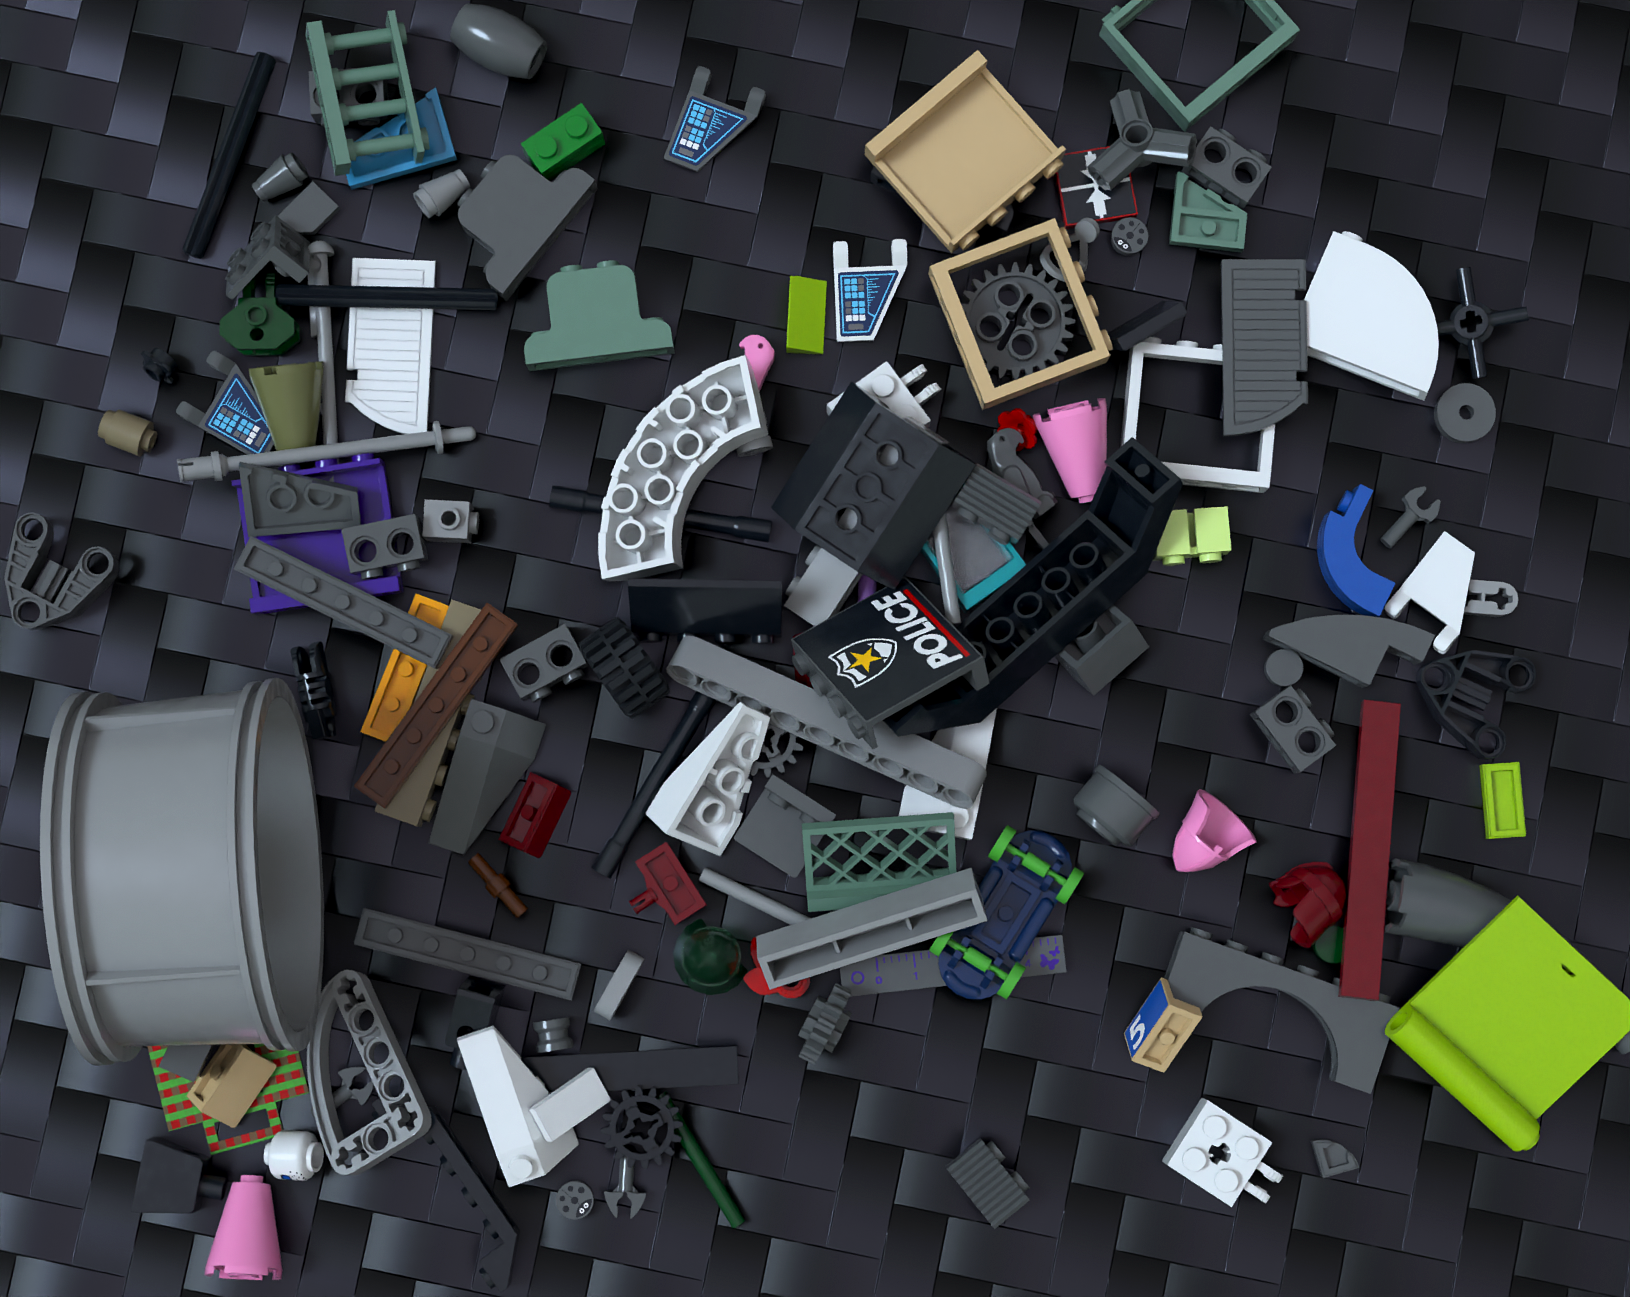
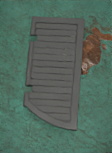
(1262, 342)

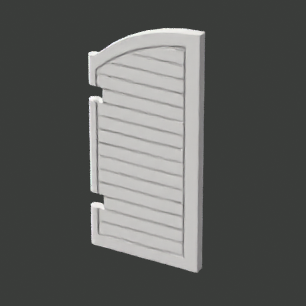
(391, 348)

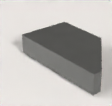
(309, 210)

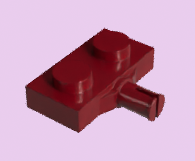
(667, 885)

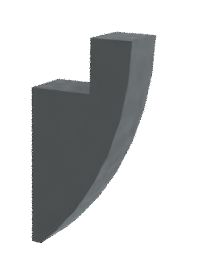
(1351, 643)

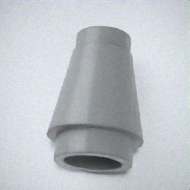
(441, 193)

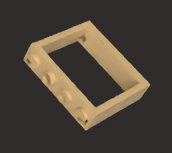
(964, 338)

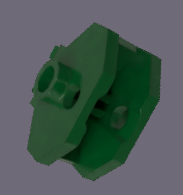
(257, 318)

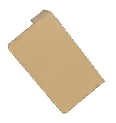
(231, 1083)

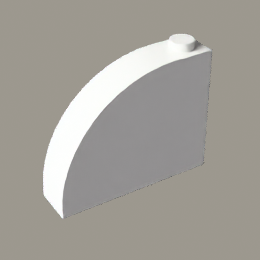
(1371, 317)

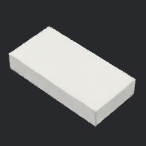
(569, 1104)

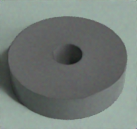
(1453, 425)

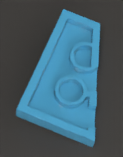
(388, 165)

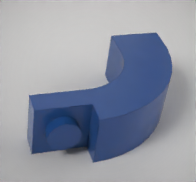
(1339, 562)

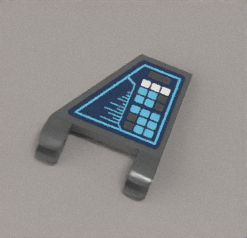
(708, 124)
(234, 413)

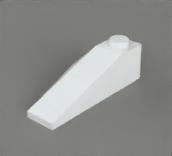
(505, 1094)

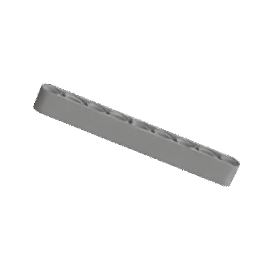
(809, 716)

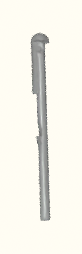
(322, 329)

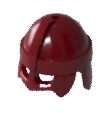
(1318, 898)

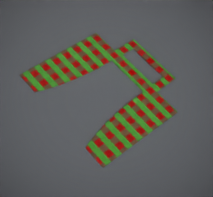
(285, 1082)

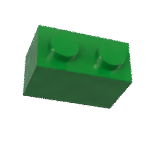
(563, 142)

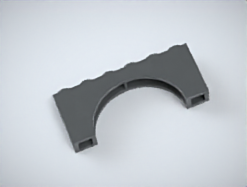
(1354, 1027)

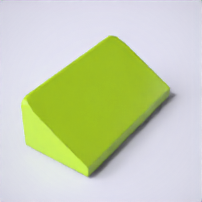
(806, 315)

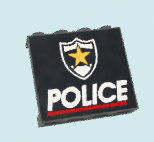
(884, 657)

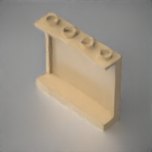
(964, 154)

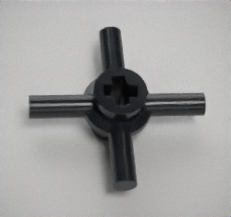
(1483, 331)

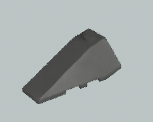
(485, 767)

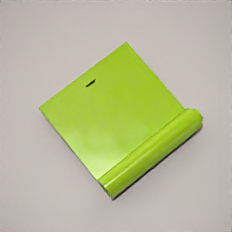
(1511, 1024)

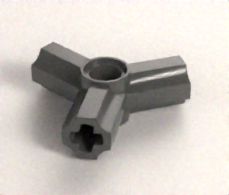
(1127, 152)

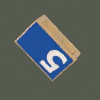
(1160, 1028)

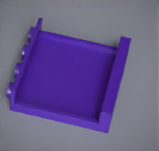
(326, 548)

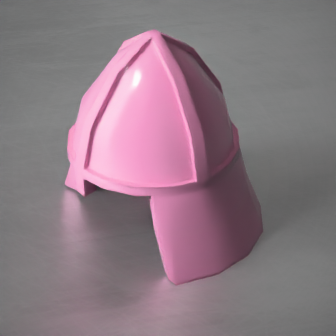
(1209, 835)

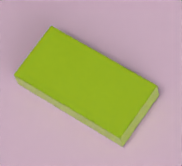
(1502, 800)

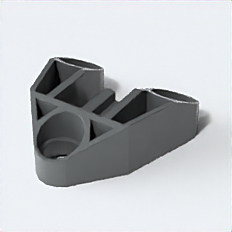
(25, 565)

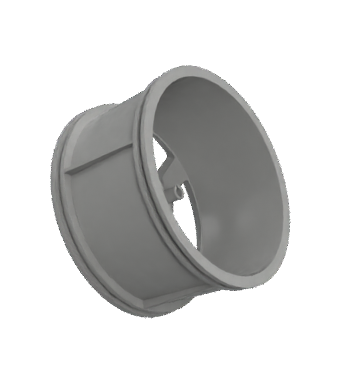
(182, 872)

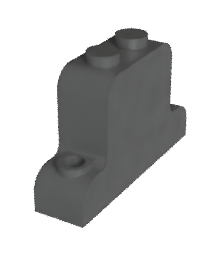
(520, 216)

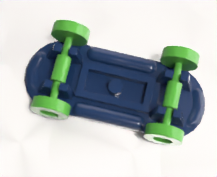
(1018, 896)

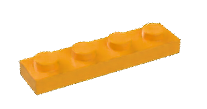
(401, 677)

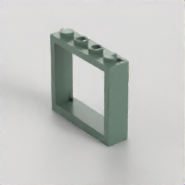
(1273, 16)

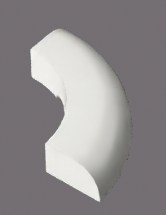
(668, 462)

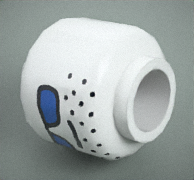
(294, 1155)

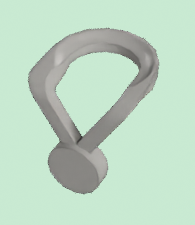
(1085, 231)

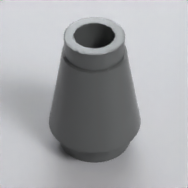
(282, 176)

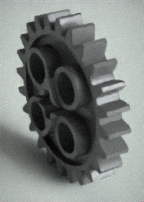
(1043, 338)

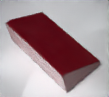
(535, 815)

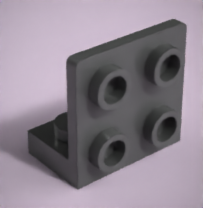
(272, 243)
(776, 822)

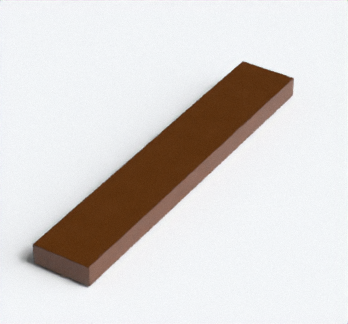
(436, 705)

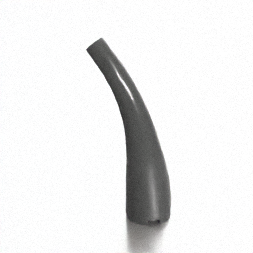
(1445, 909)

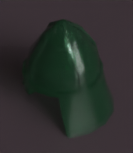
(708, 959)

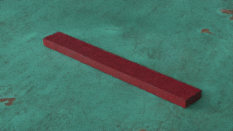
(1369, 850)

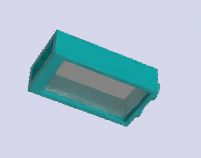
(974, 559)

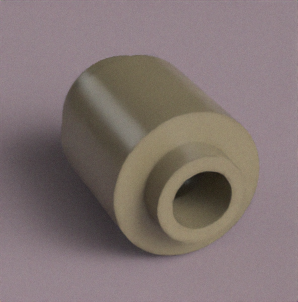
(127, 432)

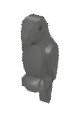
(1009, 466)

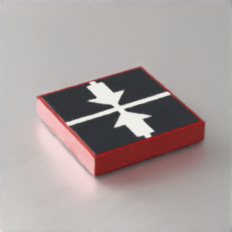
(1084, 198)

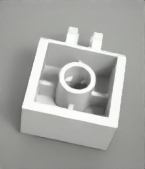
(893, 392)
(1242, 1154)

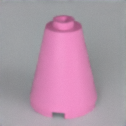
(1077, 445)
(247, 1234)

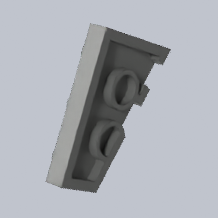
(295, 503)

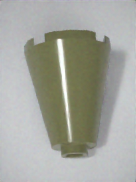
(290, 401)

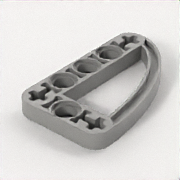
(319, 1082)

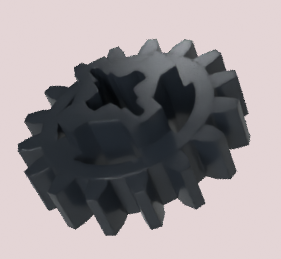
(650, 1142)

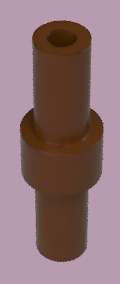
(497, 885)

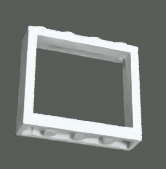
(1193, 474)

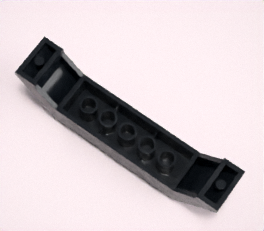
(1057, 591)

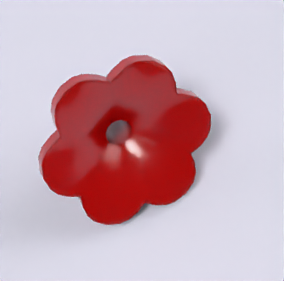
(1021, 422)

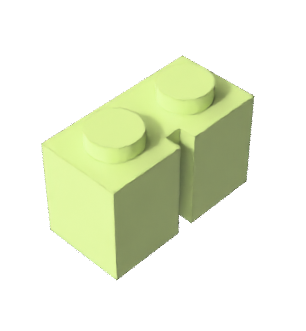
(1194, 535)

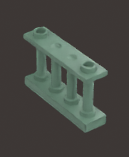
(338, 115)

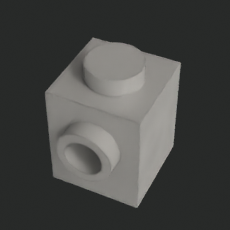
(449, 521)

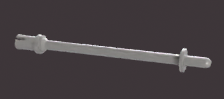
(219, 465)

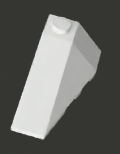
(972, 742)
(706, 791)

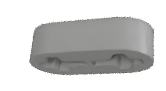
(1488, 608)
(619, 985)

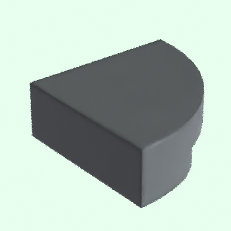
(1332, 1157)

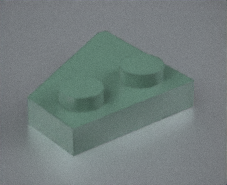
(1205, 219)

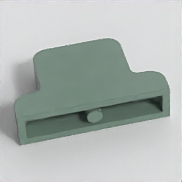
(595, 320)

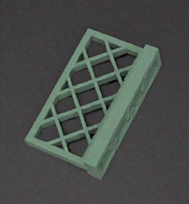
(847, 888)

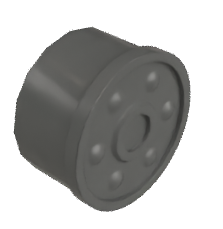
(1113, 808)

